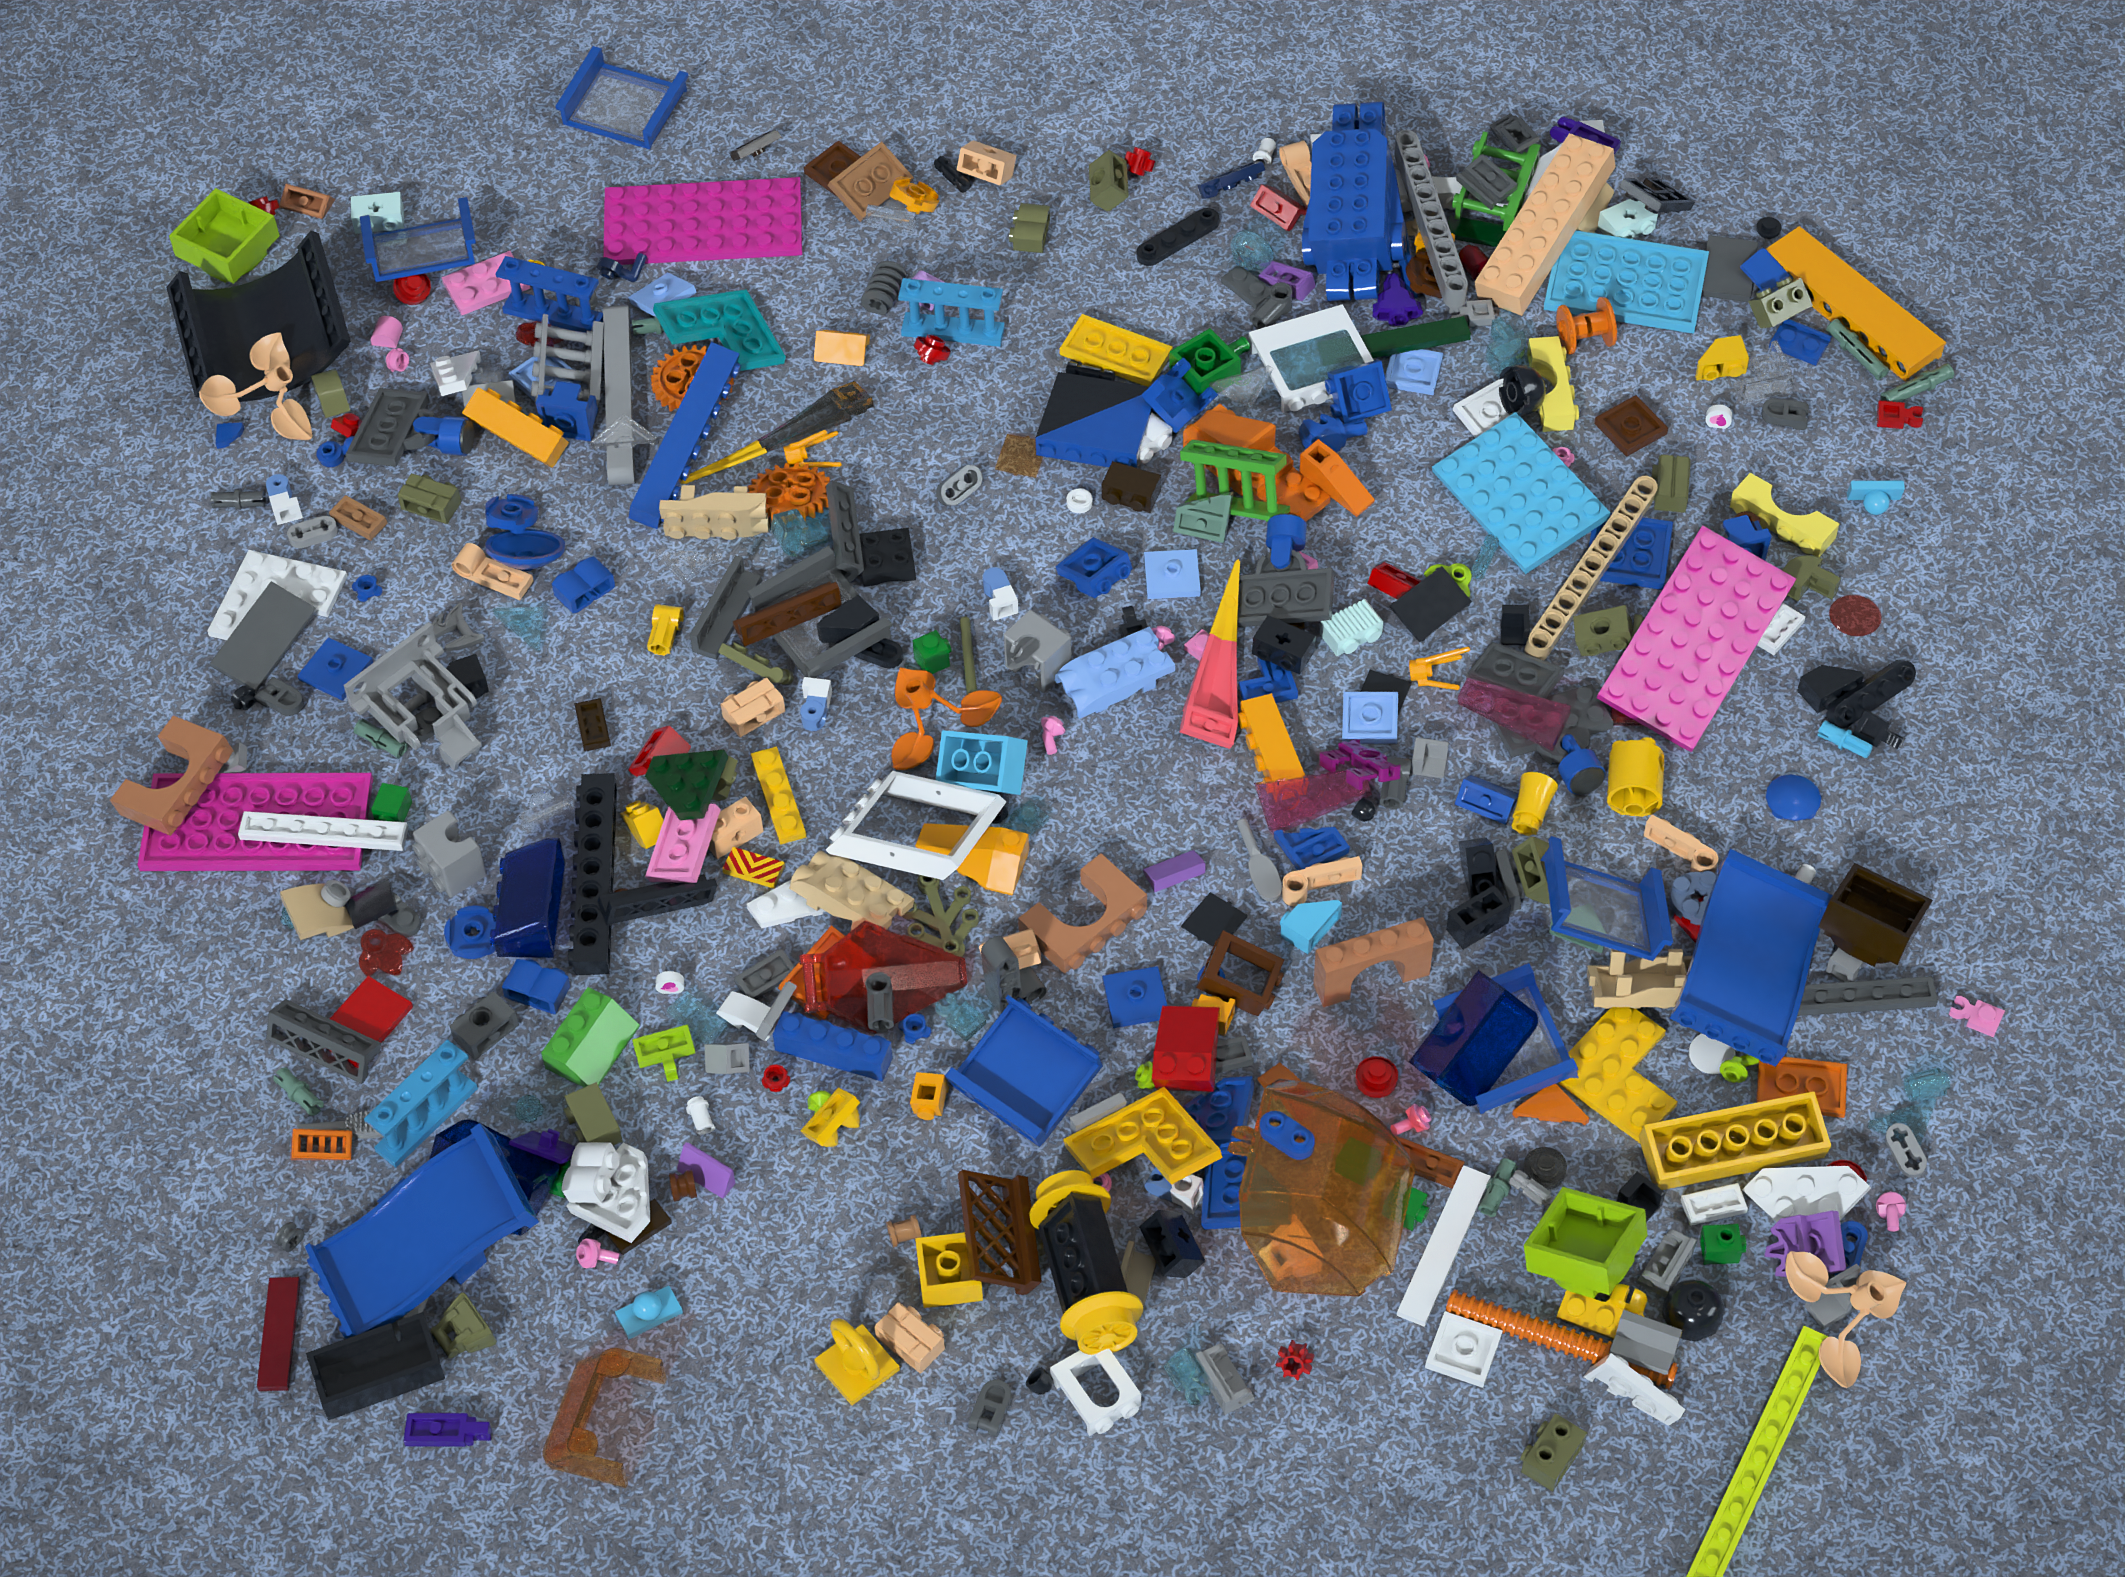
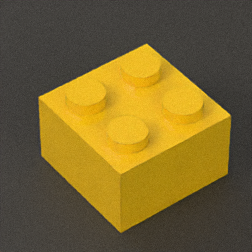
(946, 1271)

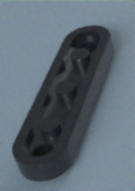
(1177, 236)
(1871, 693)

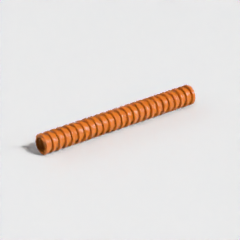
(1543, 1333)

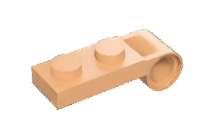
(1297, 164)
(475, 566)
(1682, 844)
(1319, 876)

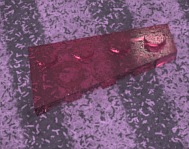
(1517, 711)

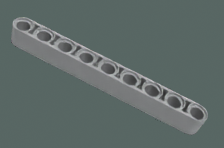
(1430, 219)
(618, 388)

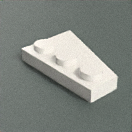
(455, 372)
(1482, 409)
(780, 907)
(1628, 1383)

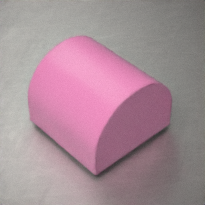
(386, 332)

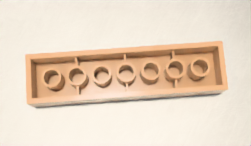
(1545, 224)

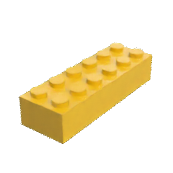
(1734, 1141)

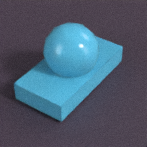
(1876, 494)
(648, 1311)

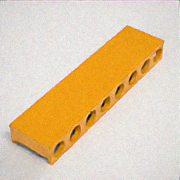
(1859, 302)

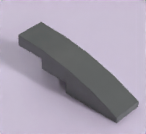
(1514, 133)

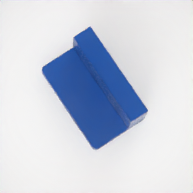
(1486, 799)

